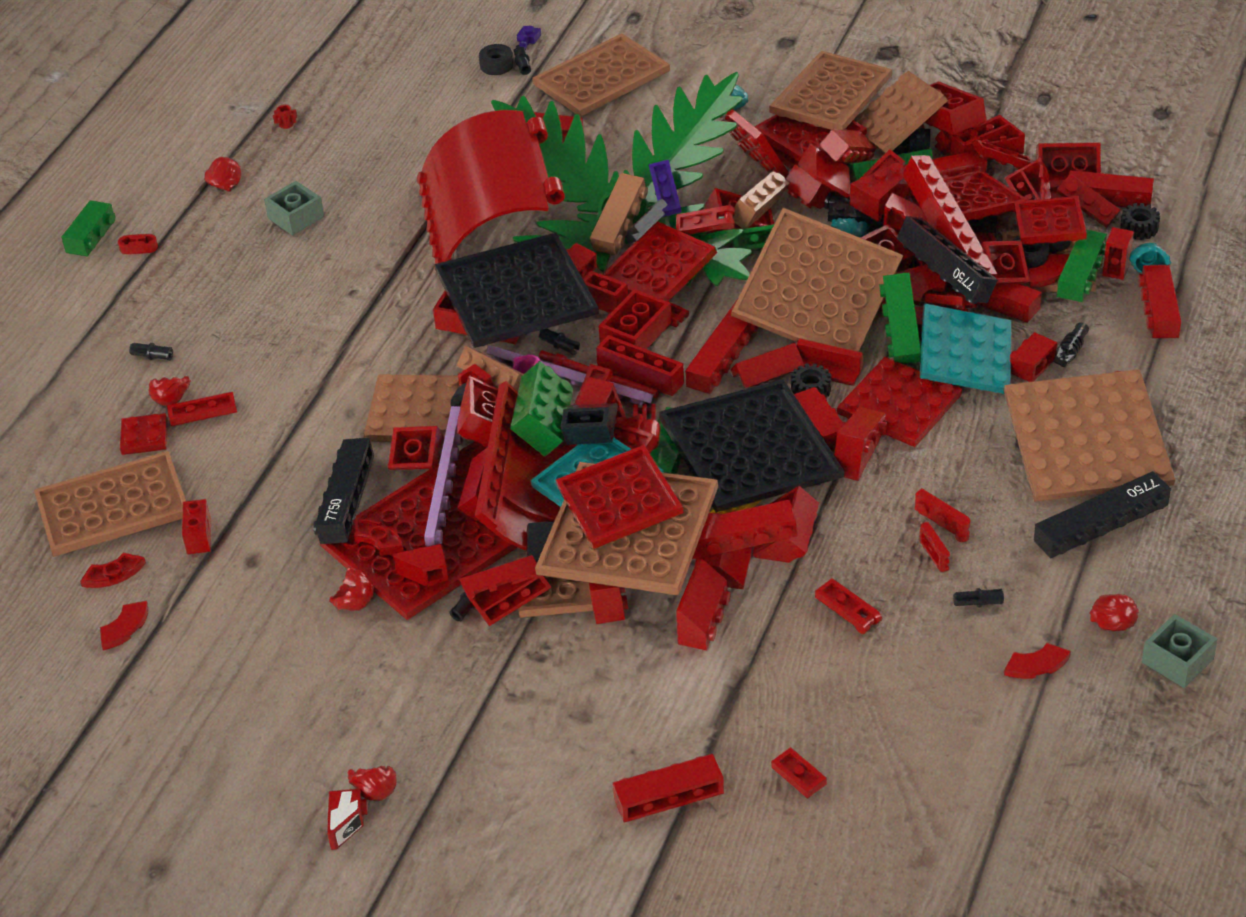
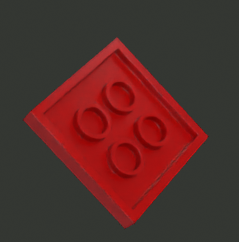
(1050, 220)

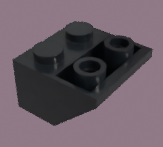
(589, 423)

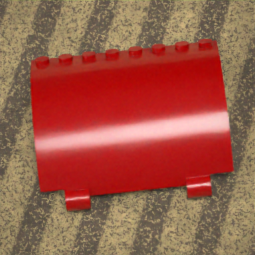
(483, 172)
(506, 492)

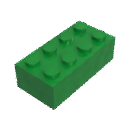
(540, 408)

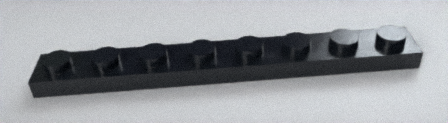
(843, 210)

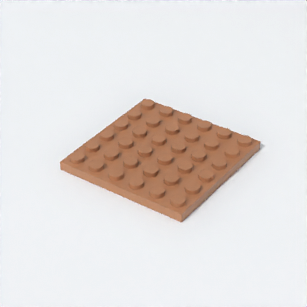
(816, 283)
(1086, 434)
(646, 560)

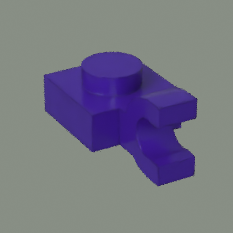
(528, 35)

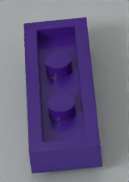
(665, 187)

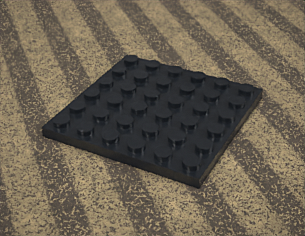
(516, 290)
(751, 443)

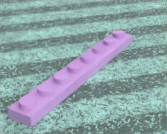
(577, 378)
(444, 484)

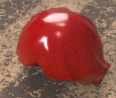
(223, 173)
(168, 391)
(354, 592)
(1114, 612)
(374, 783)

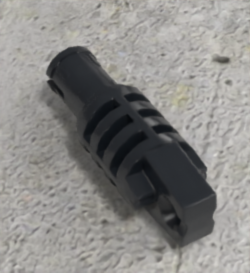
(1071, 345)

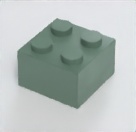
(294, 207)
(1179, 650)

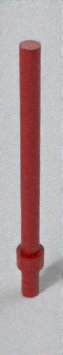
(561, 360)

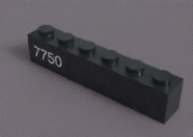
(947, 260)
(344, 491)
(1101, 514)

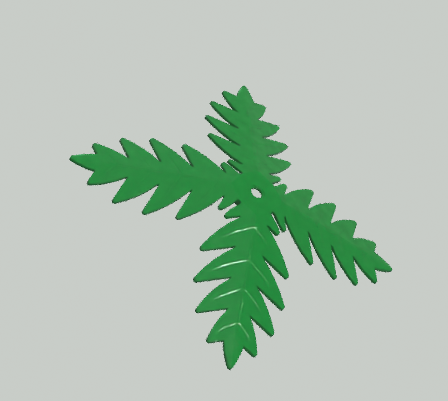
(590, 182)

